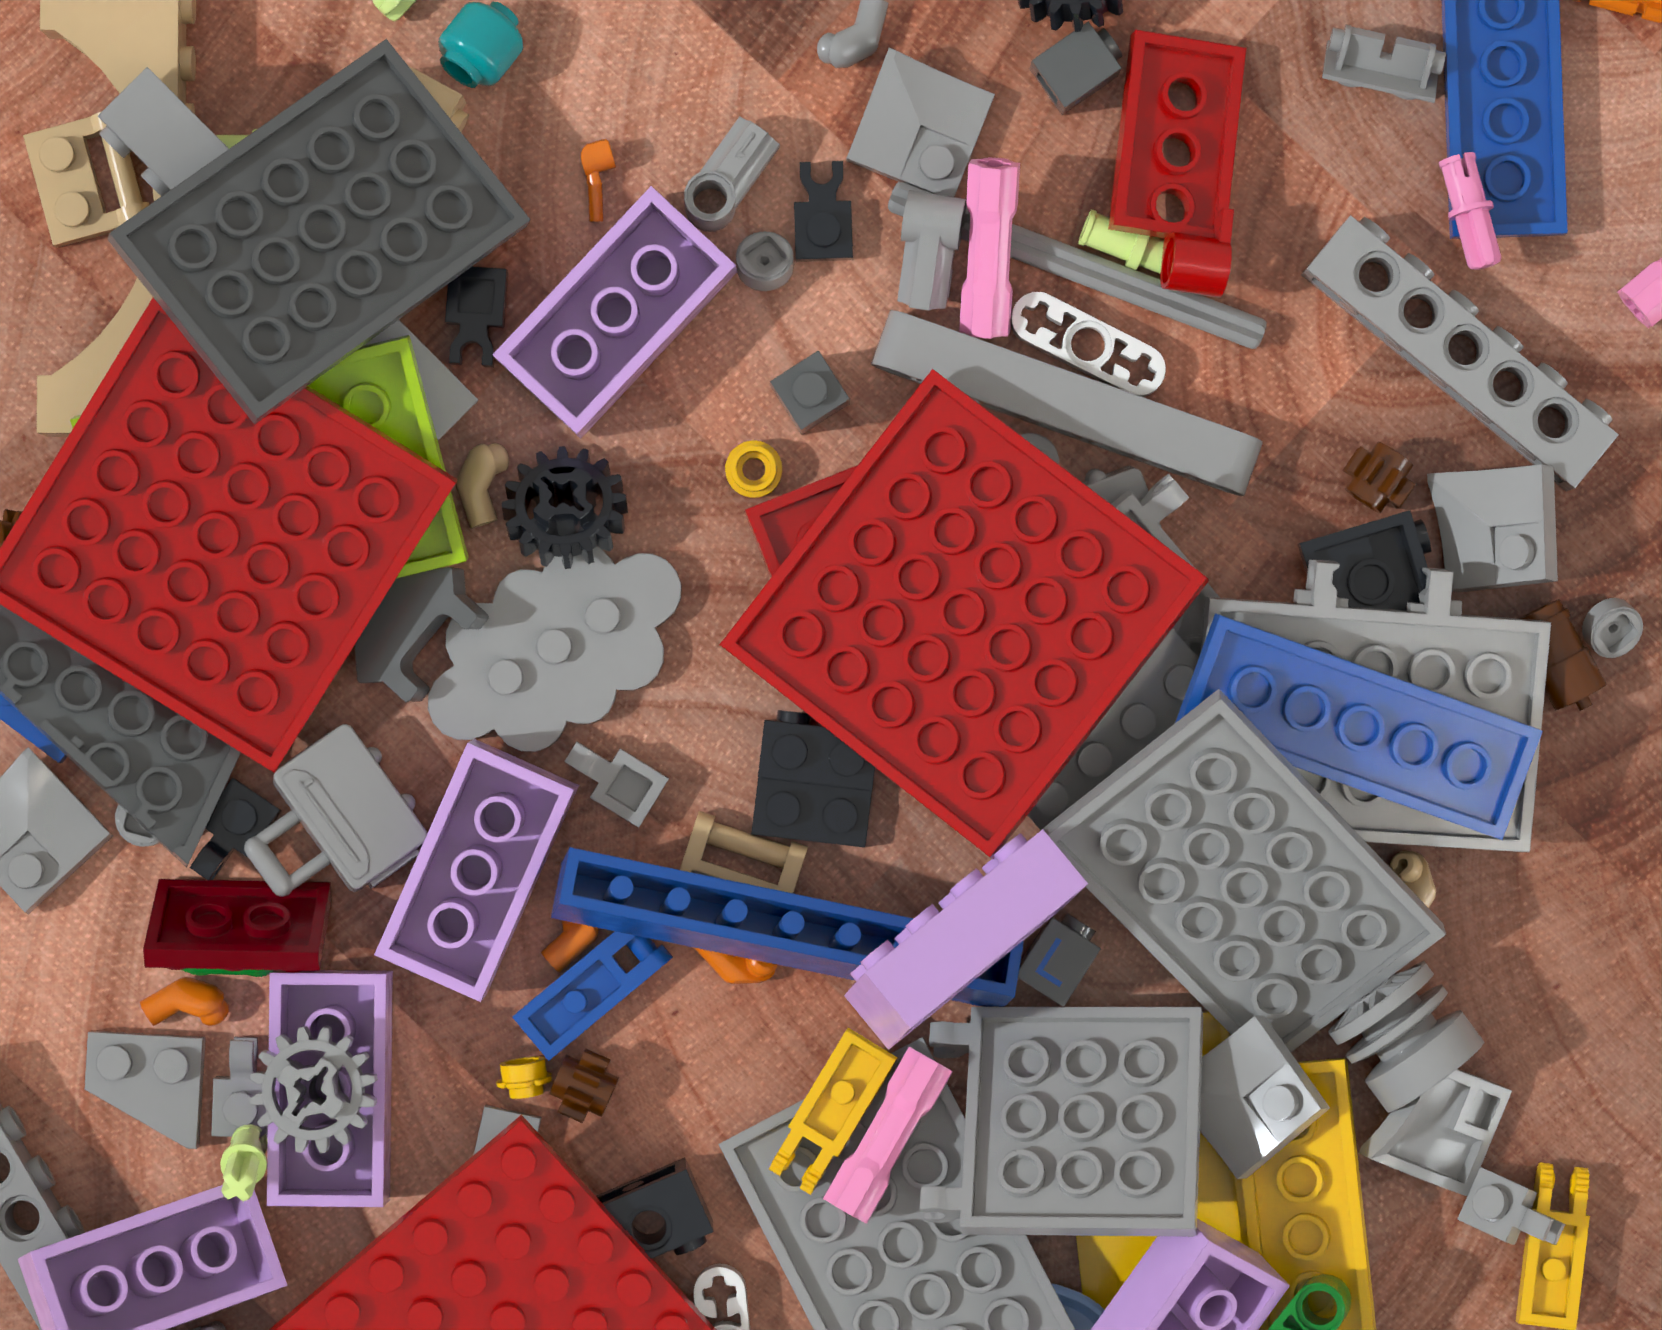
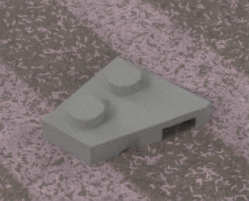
(150, 1079)

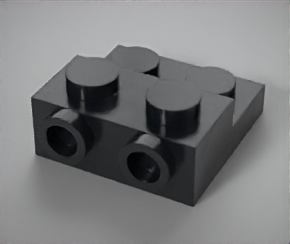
(1377, 561)
(811, 784)

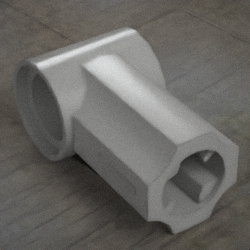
(731, 171)
(931, 235)

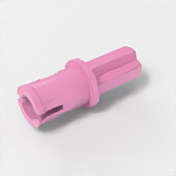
(1470, 211)

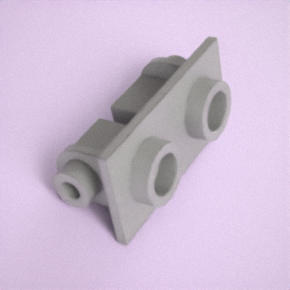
(1357, 60)

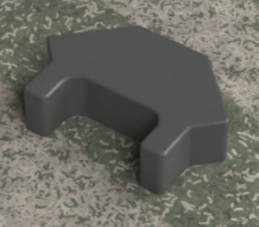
(405, 624)

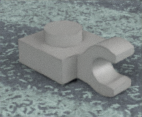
(623, 785)
(232, 1093)
(1505, 1210)

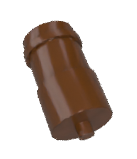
(1570, 666)

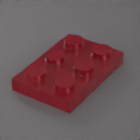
(236, 926)

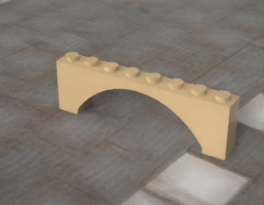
(122, 42)

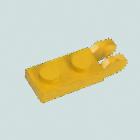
(835, 1104)
(1555, 1272)

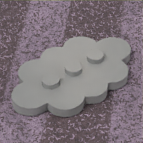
(556, 649)

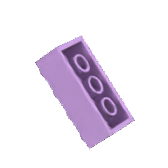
(615, 312)
(476, 869)
(973, 931)
(353, 1005)
(156, 1267)
(1196, 1286)

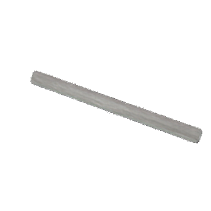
(1118, 281)

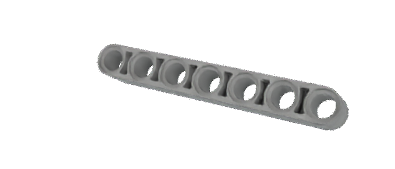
(1070, 403)

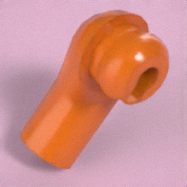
(569, 944)
(738, 969)
(188, 996)

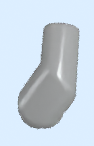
(855, 41)

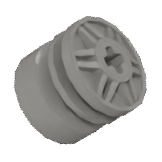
(1406, 1037)

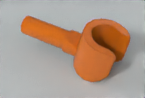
(596, 158)

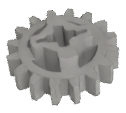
(290, 1075)

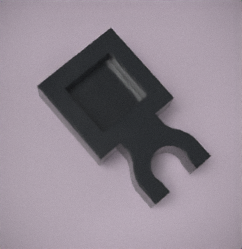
(823, 223)
(476, 303)

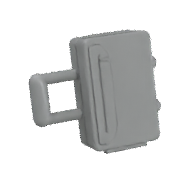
(346, 810)

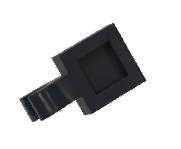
(234, 820)

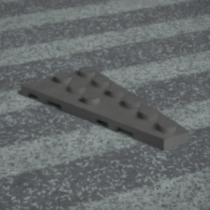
(124, 740)

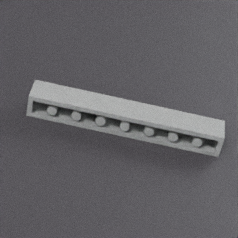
(178, 144)

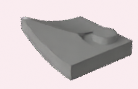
(920, 125)
(1497, 526)
(42, 832)
(1255, 1097)
(1442, 1132)

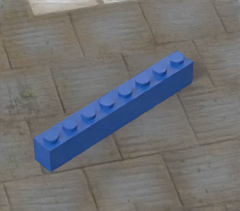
(742, 920)

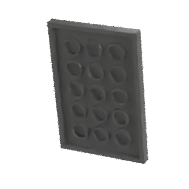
(319, 230)

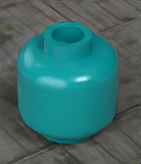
(480, 44)

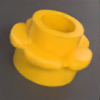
(524, 1076)

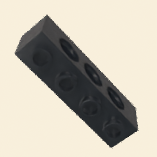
(671, 1194)

